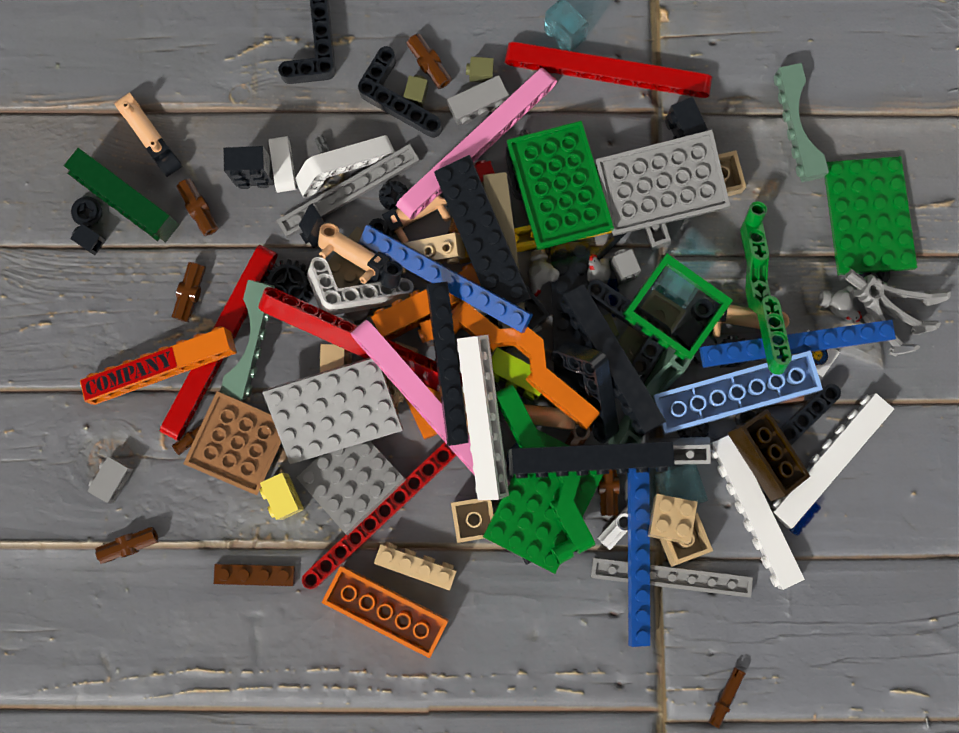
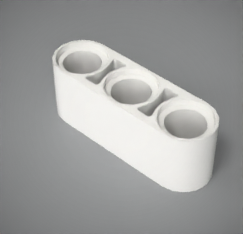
(282, 164)

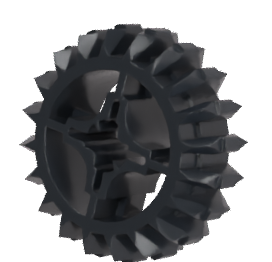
(288, 277)

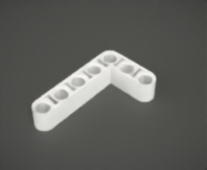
(339, 161)
(321, 275)

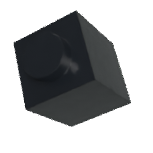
(87, 239)

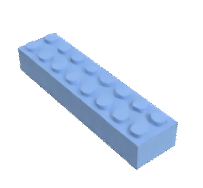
(736, 393)

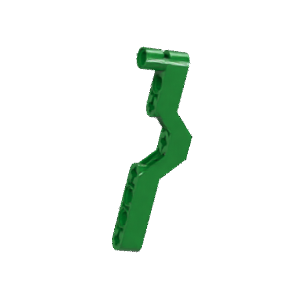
(758, 290)
(564, 507)

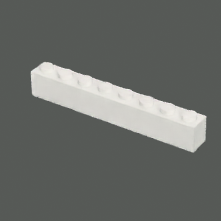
(483, 417)
(832, 459)
(757, 514)

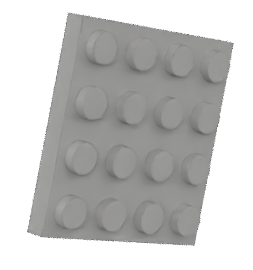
(351, 483)

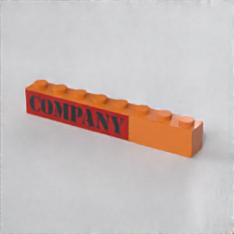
(158, 365)

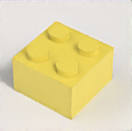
(281, 496)

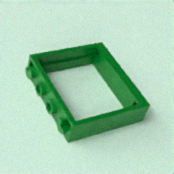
(695, 280)

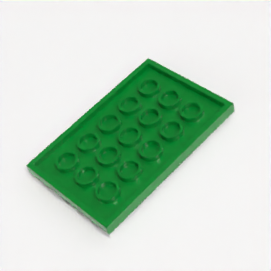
(559, 185)
(870, 216)
(525, 518)

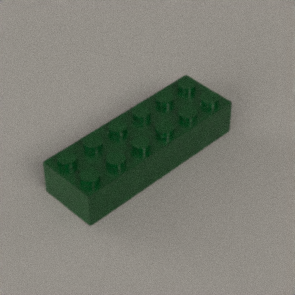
(120, 196)

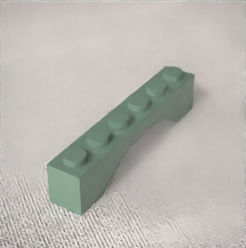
(809, 160)
(661, 377)
(238, 380)

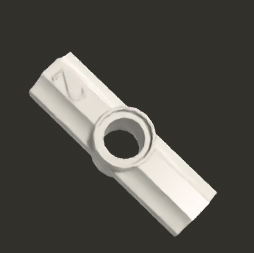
(614, 532)

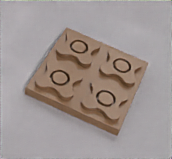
(235, 443)

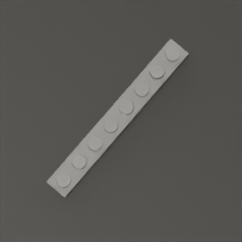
(352, 188)
(677, 578)

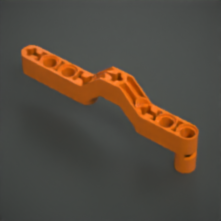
(532, 346)

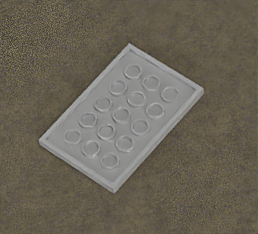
(663, 182)
(332, 410)

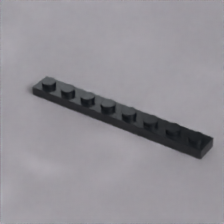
(447, 363)

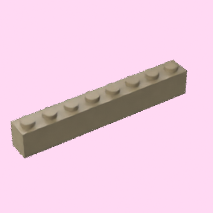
(498, 193)

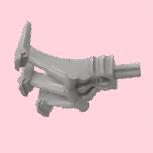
(880, 302)

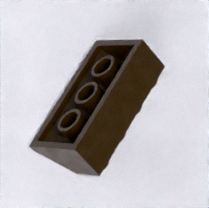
(769, 455)

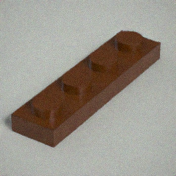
(254, 575)

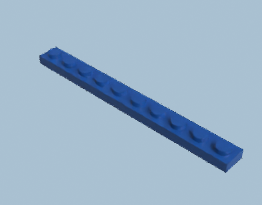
(457, 284)
(800, 342)
(638, 559)

